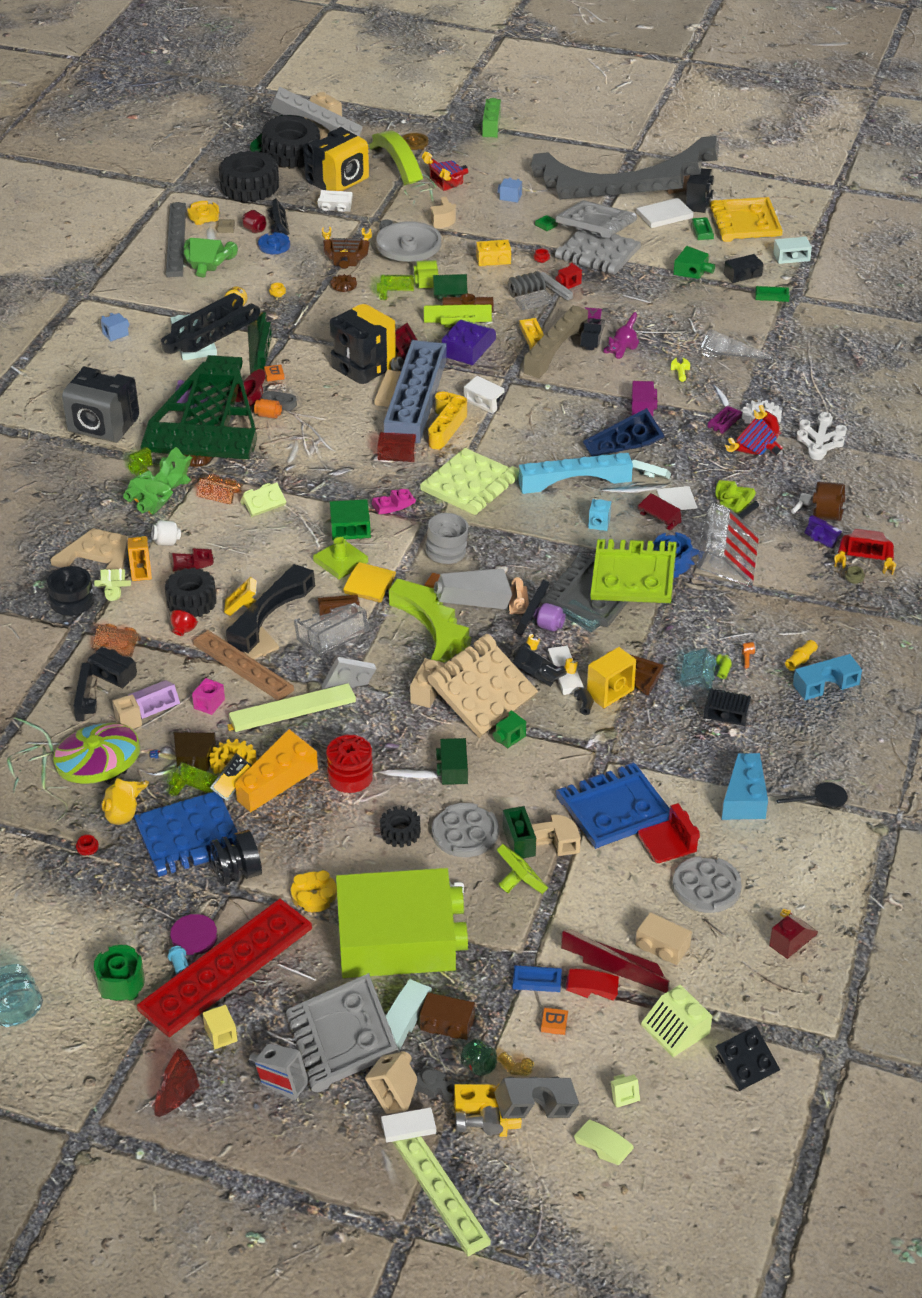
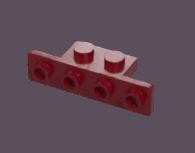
(404, 337)

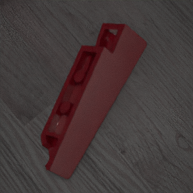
(615, 960)

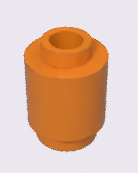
(267, 408)

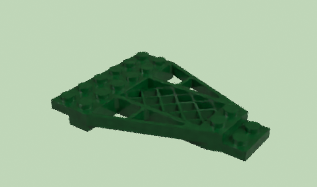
(205, 438)

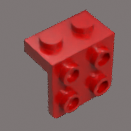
(671, 838)

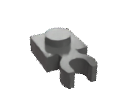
(434, 1082)

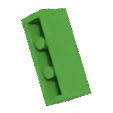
(491, 117)

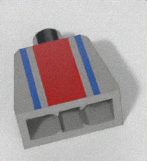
(281, 1069)

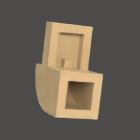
(443, 215)
(561, 832)

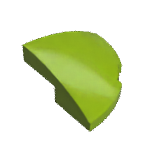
(732, 496)

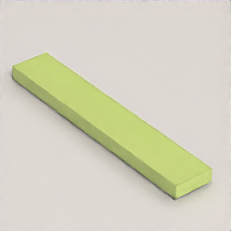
(292, 707)
(443, 1195)

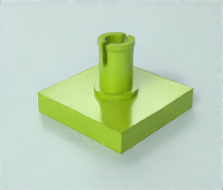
(340, 558)
(520, 871)

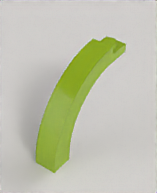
(400, 153)

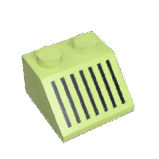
(677, 1021)

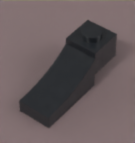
(592, 333)

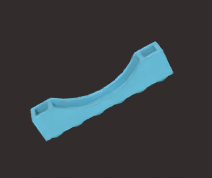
(538, 476)

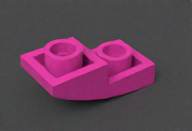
(397, 501)

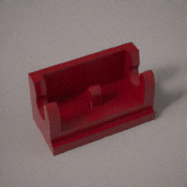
(661, 509)

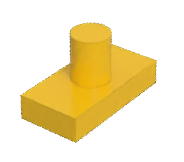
(241, 597)

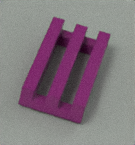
(727, 421)

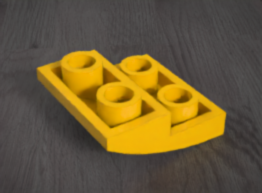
(369, 582)

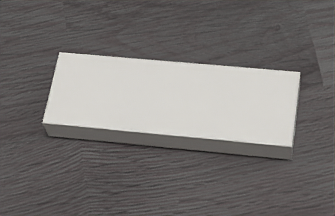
(569, 682)

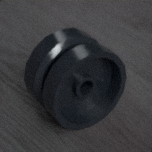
(70, 590)

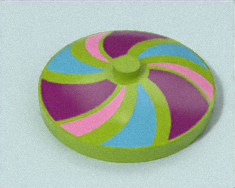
(96, 753)

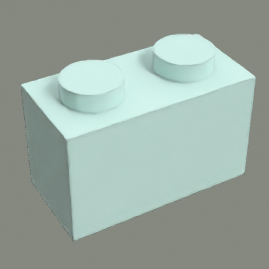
(792, 250)

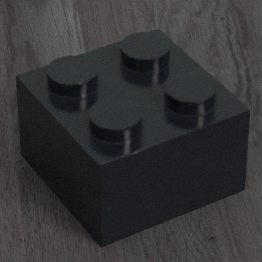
(700, 191)

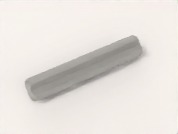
(557, 287)

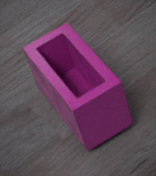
(644, 396)

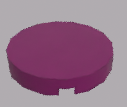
(194, 933)

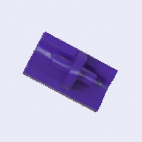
(822, 531)

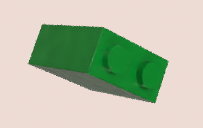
(350, 519)

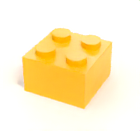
(611, 677)

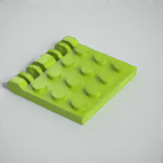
(633, 573)

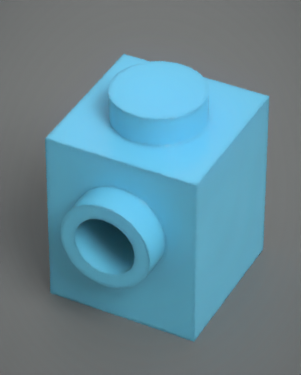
(599, 514)

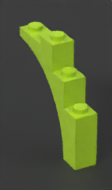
(438, 619)

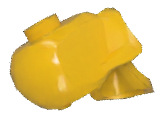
(120, 800)

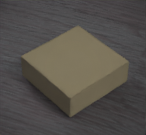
(226, 226)

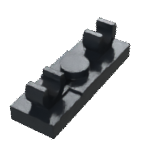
(278, 214)

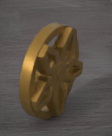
(416, 140)

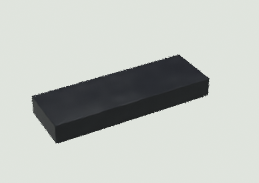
(530, 611)

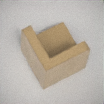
(127, 711)

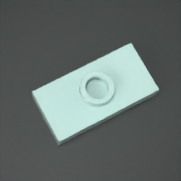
(651, 470)

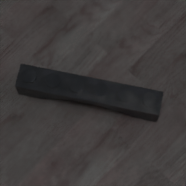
(292, 585)

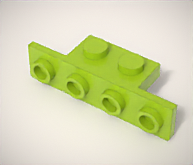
(450, 314)

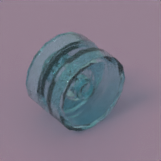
(18, 995)

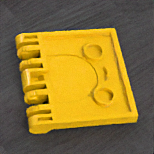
(745, 218)

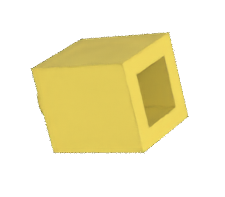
(220, 1026)

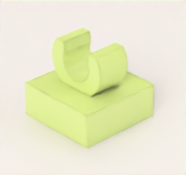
(625, 1090)

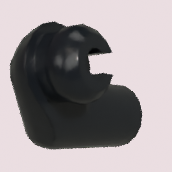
(584, 695)

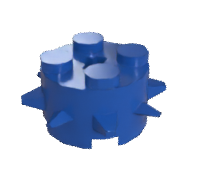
(684, 551)

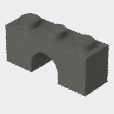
(518, 1096)

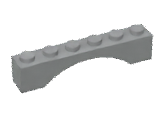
(292, 104)

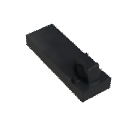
(82, 703)

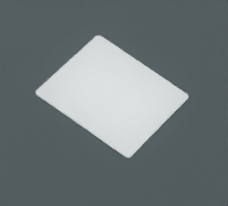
(679, 497)

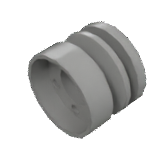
(447, 538)

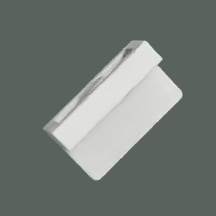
(483, 394)

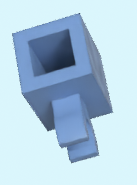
(510, 190)
(114, 326)

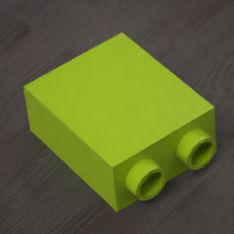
(399, 922)

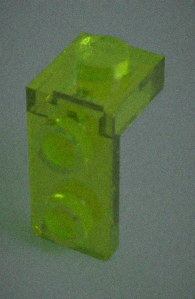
(394, 283)
(140, 461)
(189, 776)

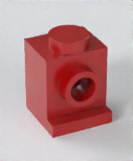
(569, 276)

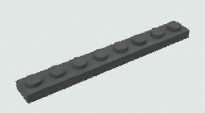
(176, 240)

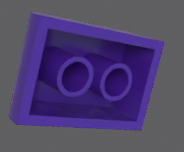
(468, 341)

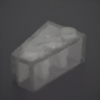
(332, 629)

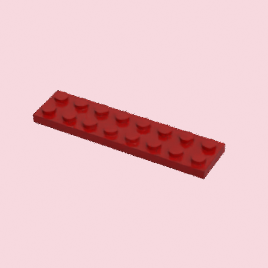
(224, 967)

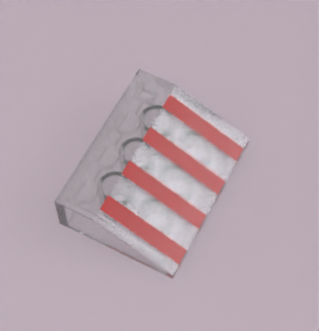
(728, 546)

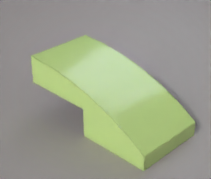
(605, 1141)

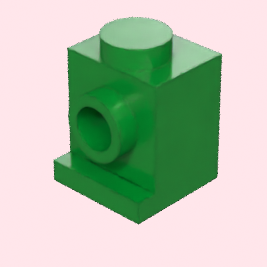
(510, 730)

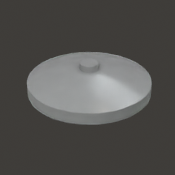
(408, 241)

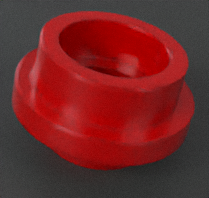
(541, 255)
(87, 845)

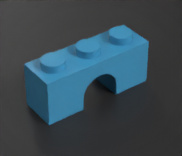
(841, 670)

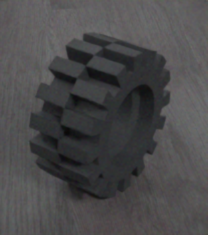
(400, 817)

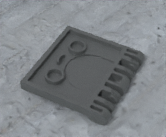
(576, 585)

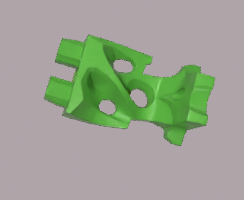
(146, 487)

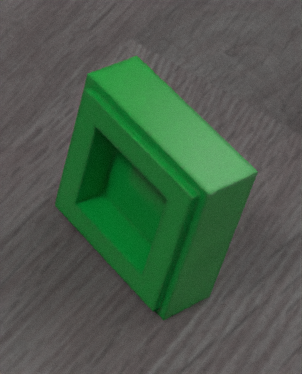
(546, 223)

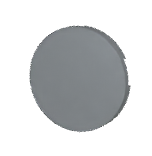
(465, 830)
(707, 884)

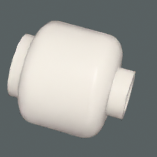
(165, 533)

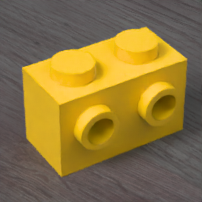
(493, 252)

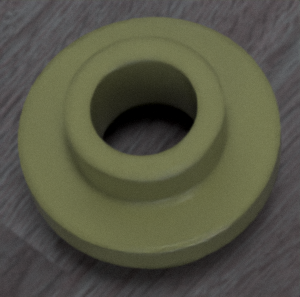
(854, 574)

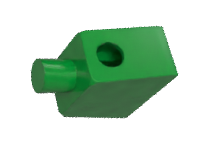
(692, 263)

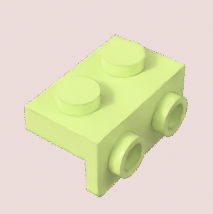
(263, 499)

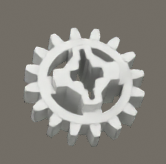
(748, 414)

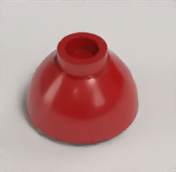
(182, 622)

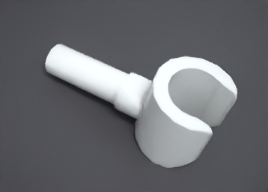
(803, 500)

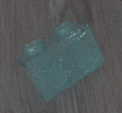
(698, 668)

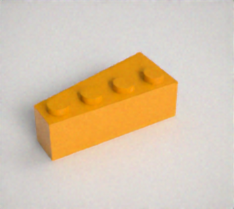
(276, 770)

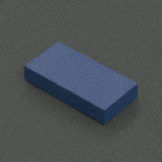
(537, 978)

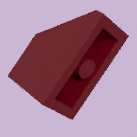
(791, 935)

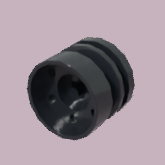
(230, 859)

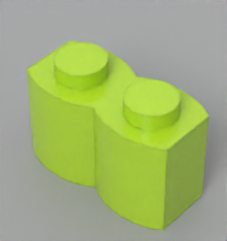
(424, 273)

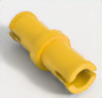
(801, 655)

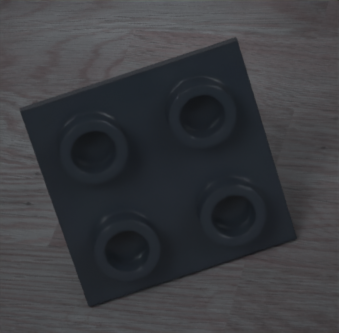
(747, 1058)

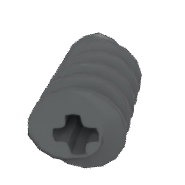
(526, 282)

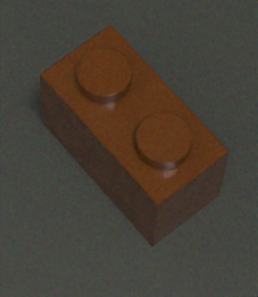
(447, 1016)

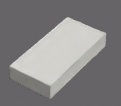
(408, 1125)

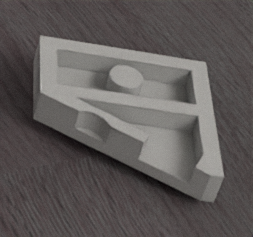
(349, 671)

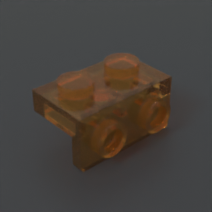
(218, 489)
(114, 638)

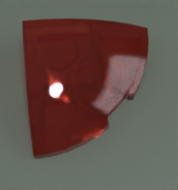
(178, 1084)

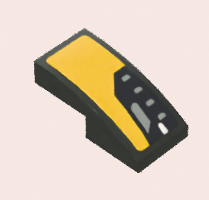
(225, 782)

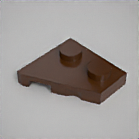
(647, 674)

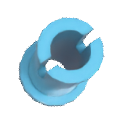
(178, 959)

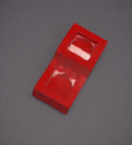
(586, 981)

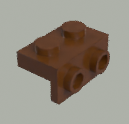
(327, 603)

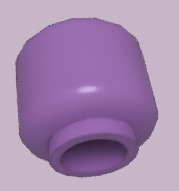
(549, 617)

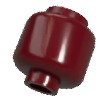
(254, 221)

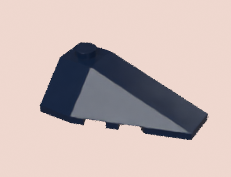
(630, 433)

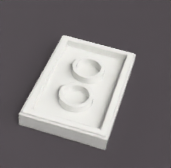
(664, 212)

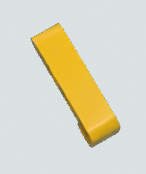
(452, 412)

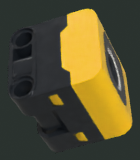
(336, 160)
(362, 343)

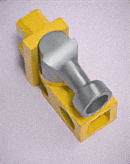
(480, 1100)

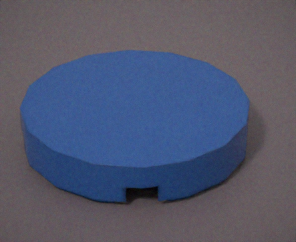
(274, 244)

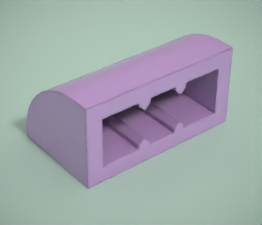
(156, 698)

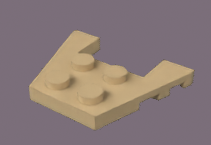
(95, 546)

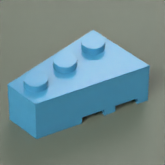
(746, 790)

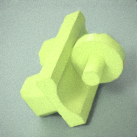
(113, 580)

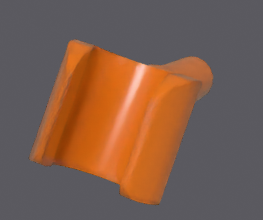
(748, 649)

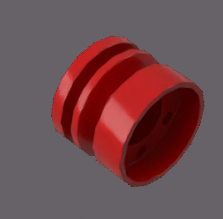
(349, 763)

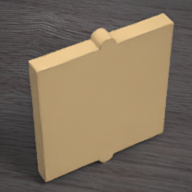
(265, 645)

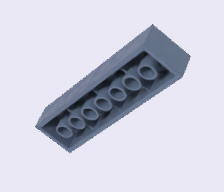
(416, 389)

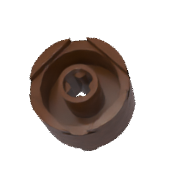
(829, 501)

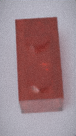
(397, 447)

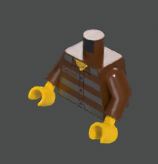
(346, 251)

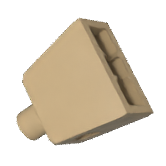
(393, 1082)

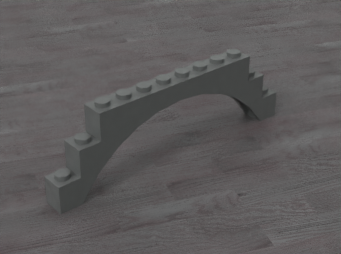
(663, 176)

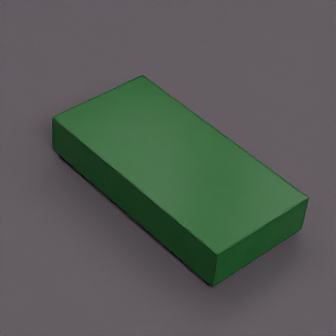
(702, 228)
(767, 293)

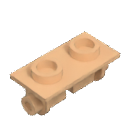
(519, 598)

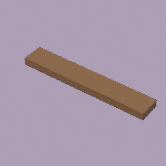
(243, 665)

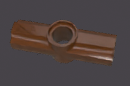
(468, 299)

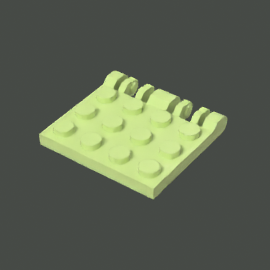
(470, 481)

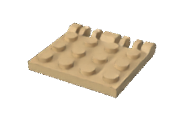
(482, 687)

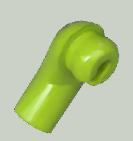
(725, 665)

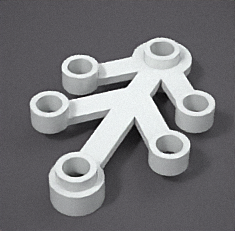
(818, 450)

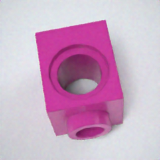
(208, 696)

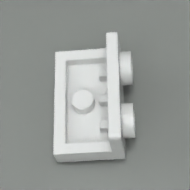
(335, 201)

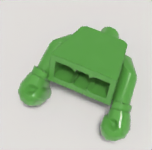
(208, 254)

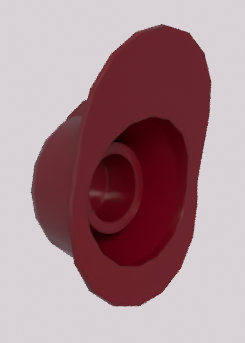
(253, 387)

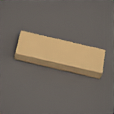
(387, 388)

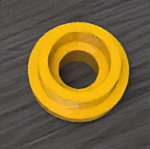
(277, 289)

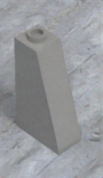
(474, 588)

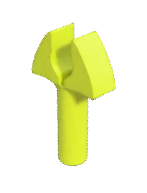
(681, 368)

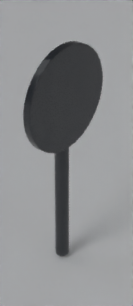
(826, 793)

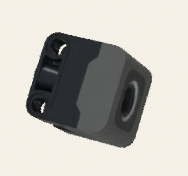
(100, 404)

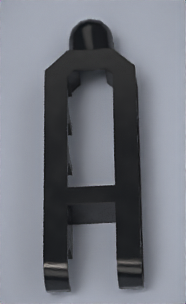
(221, 315)

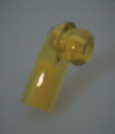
(516, 1068)

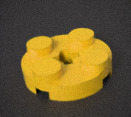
(203, 212)
(319, 881)

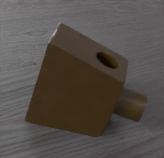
(194, 748)

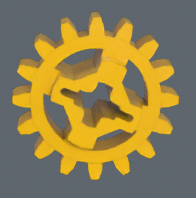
(225, 752)

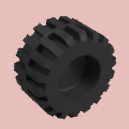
(191, 591)

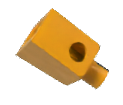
(139, 553)

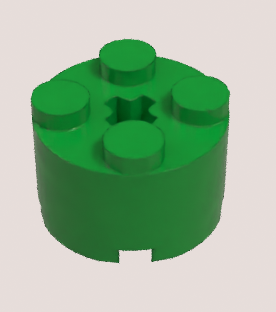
(119, 973)

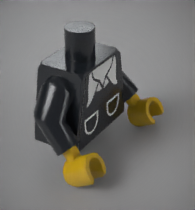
(539, 666)

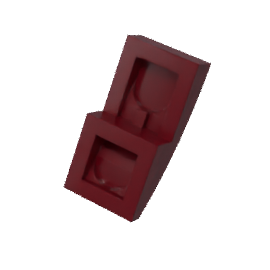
(197, 559)

